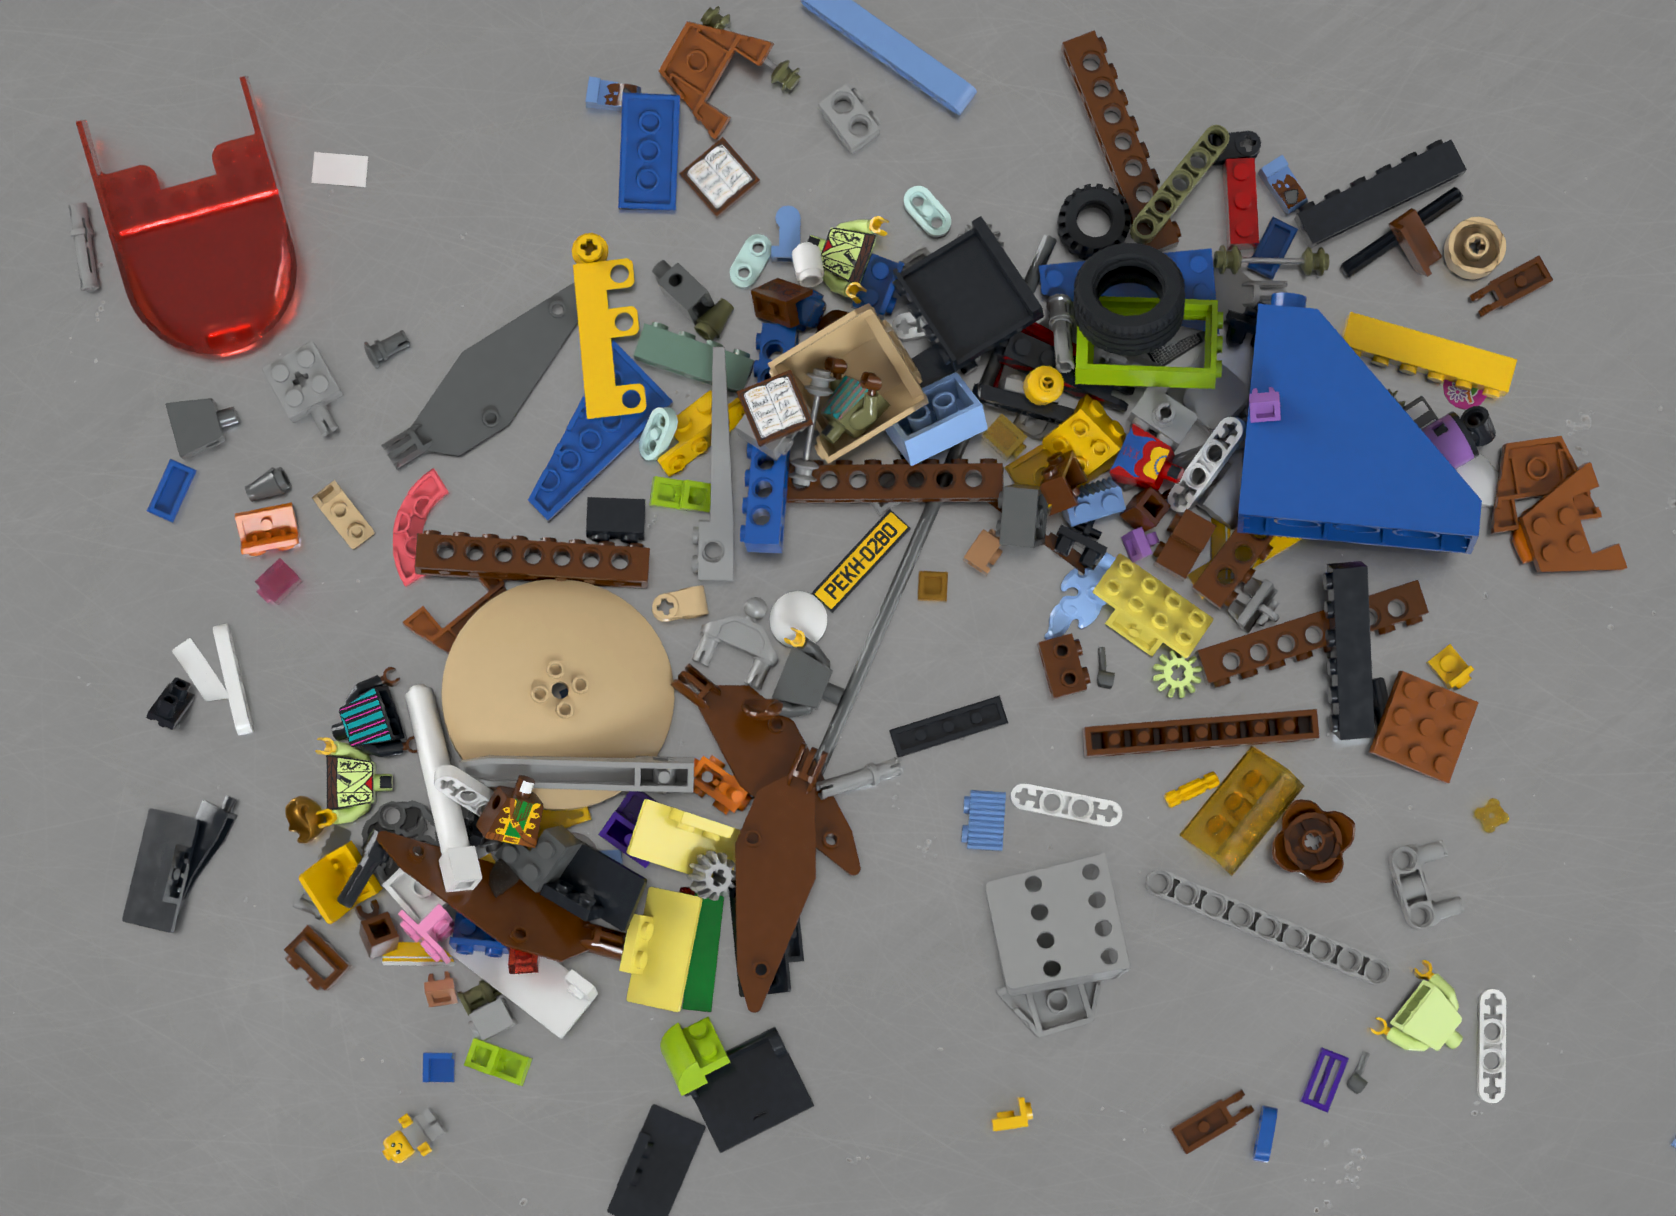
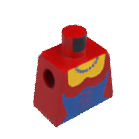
(1145, 461)

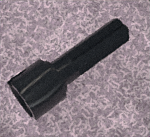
(373, 855)

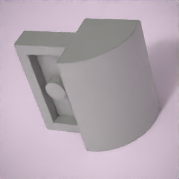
(1223, 494)

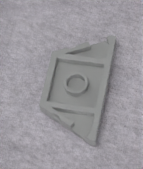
(1055, 1009)

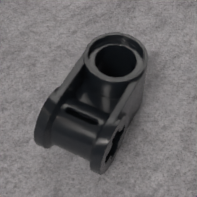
(1234, 147)

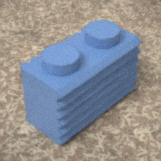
(1095, 502)
(985, 820)

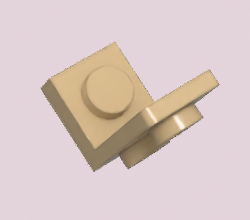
(343, 515)

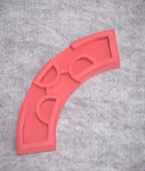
(412, 519)

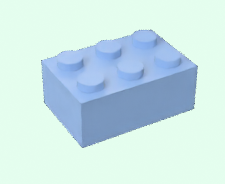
(945, 421)

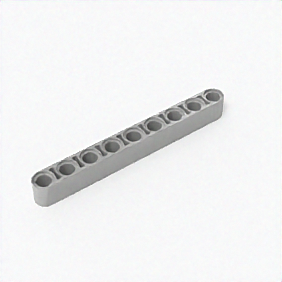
(1281, 929)

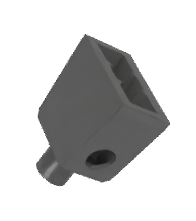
(683, 290)
(198, 425)

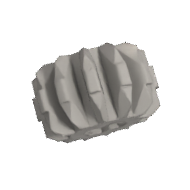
(703, 882)

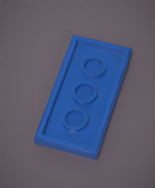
(649, 151)

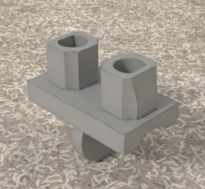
(1260, 606)

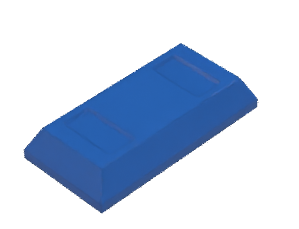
(1273, 244)
(171, 490)

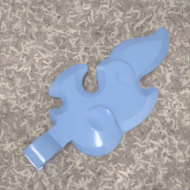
(1085, 605)

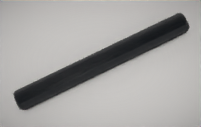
(1389, 240)

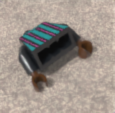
(372, 719)

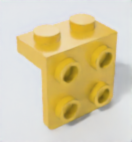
(1088, 433)
(328, 877)

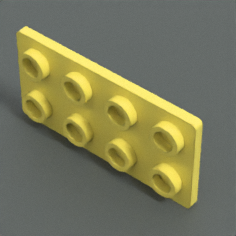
(1150, 610)
(677, 837)
(661, 948)

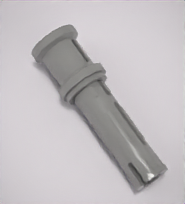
(1061, 324)

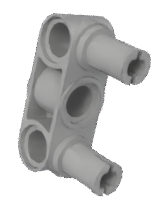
(1413, 888)

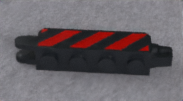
(1027, 353)

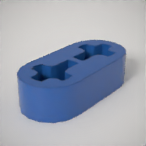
(1265, 1134)

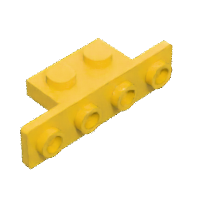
(695, 432)

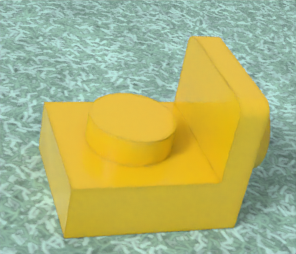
(1450, 668)
(1007, 1120)

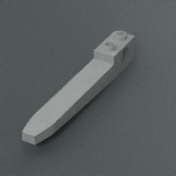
(721, 523)
(586, 773)

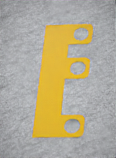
(595, 333)

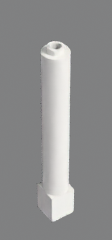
(458, 859)

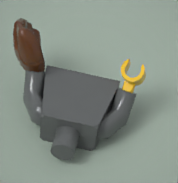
(801, 684)

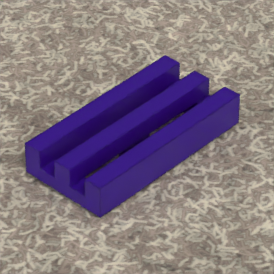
(1312, 1078)

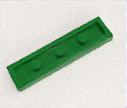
(703, 962)

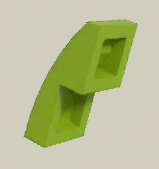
(680, 494)
(498, 1061)

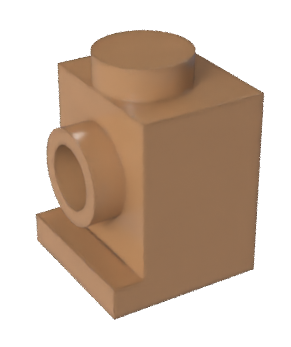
(984, 551)

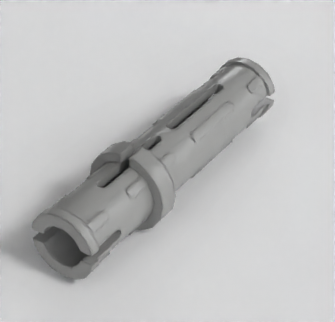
(83, 245)
(871, 774)

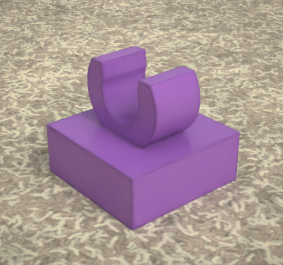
(1264, 406)
(1139, 544)

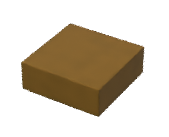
(932, 586)

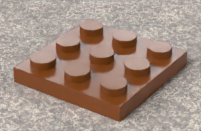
(1423, 727)

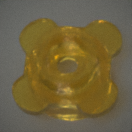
(1494, 807)

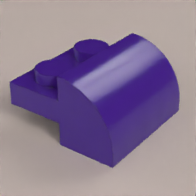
(622, 823)

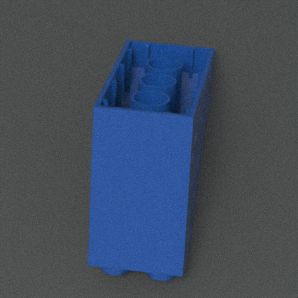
(1345, 450)

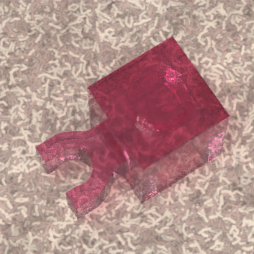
(277, 582)

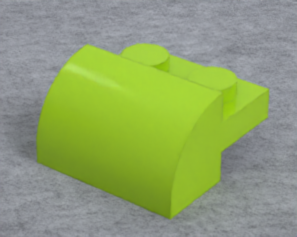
(693, 1054)

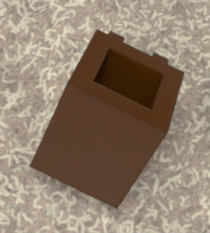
(1146, 509)
(377, 931)

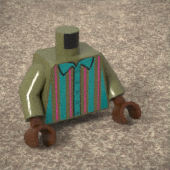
(853, 402)

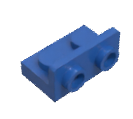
(879, 285)
(470, 938)

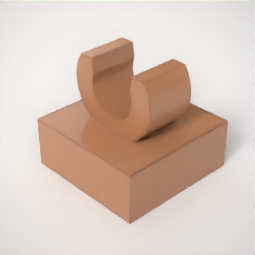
(440, 991)

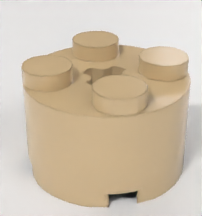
(1488, 241)

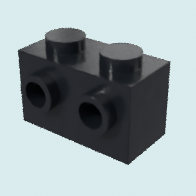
(615, 519)

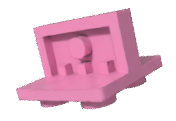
(430, 930)

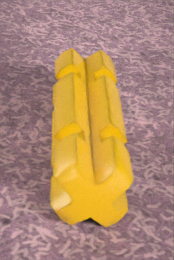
(1191, 789)

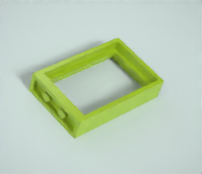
(1154, 376)

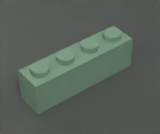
(689, 357)

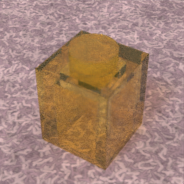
(1005, 438)

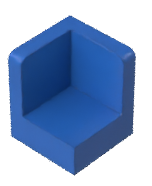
(438, 1067)

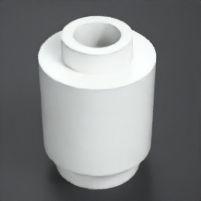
(808, 264)

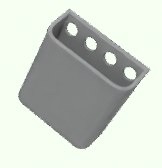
(1053, 928)

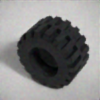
(1093, 198)

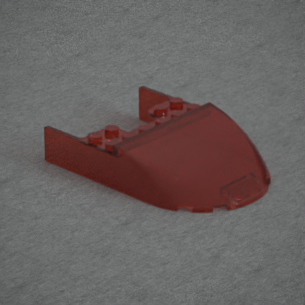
(207, 257)

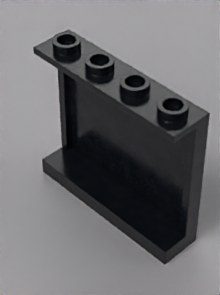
(968, 296)

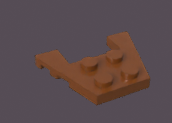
(699, 62)
(1531, 471)
(1556, 532)
(426, 627)

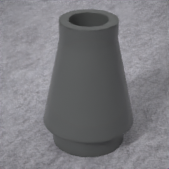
(269, 484)

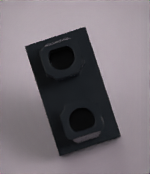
(1241, 324)
(1092, 549)
(171, 704)

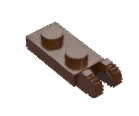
(1514, 285)
(1209, 1123)

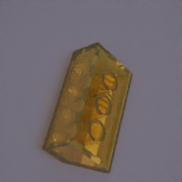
(1242, 810)

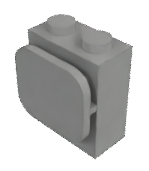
(1213, 405)

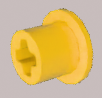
(589, 248)

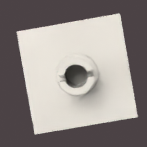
(411, 895)

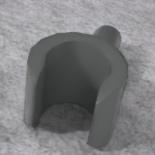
(1104, 678)
(1356, 1082)

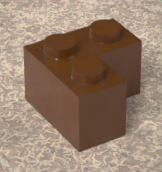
(1184, 544)

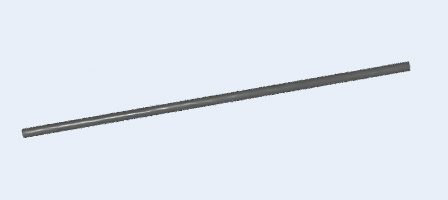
(913, 550)

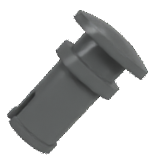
(386, 347)

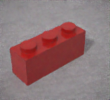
(1241, 203)

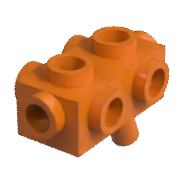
(722, 788)

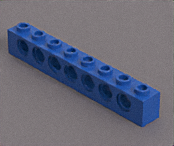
(770, 536)

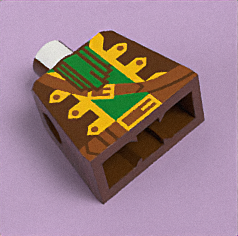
(513, 814)

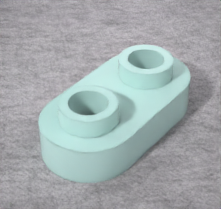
(928, 211)
(751, 260)
(658, 433)

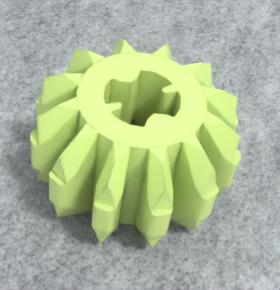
(1187, 675)

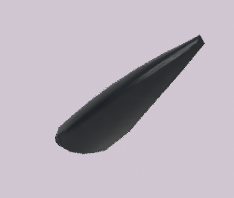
(212, 833)

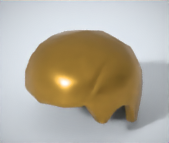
(303, 818)

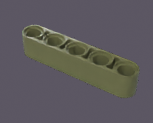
(1183, 171)

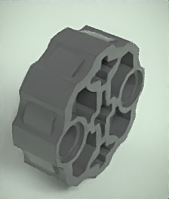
(409, 814)

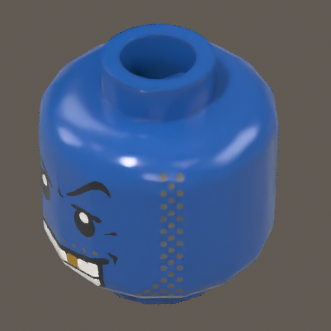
(810, 311)

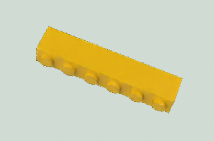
(1429, 355)

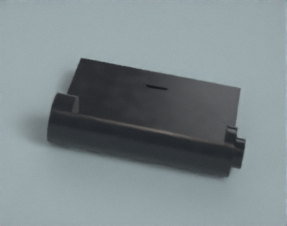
(753, 1083)

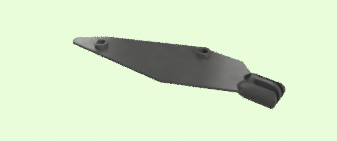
(490, 381)

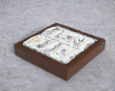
(719, 177)
(775, 408)

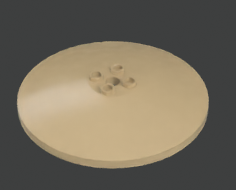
(549, 634)

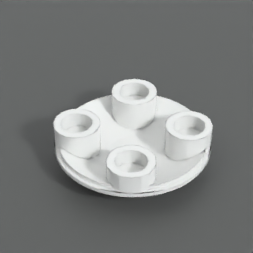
(799, 611)

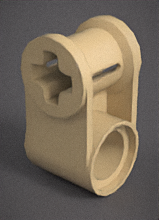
(686, 604)

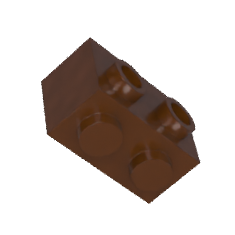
(1063, 666)

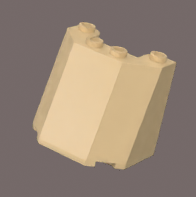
(865, 347)

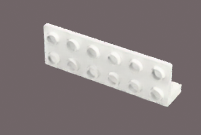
(550, 997)

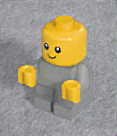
(415, 1135)

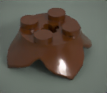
(1334, 833)

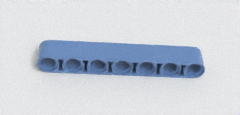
(895, 52)

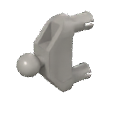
(743, 635)

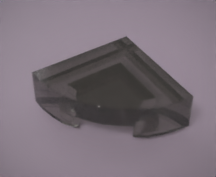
(501, 878)

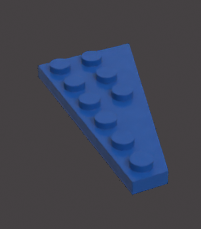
(1194, 265)
(594, 443)

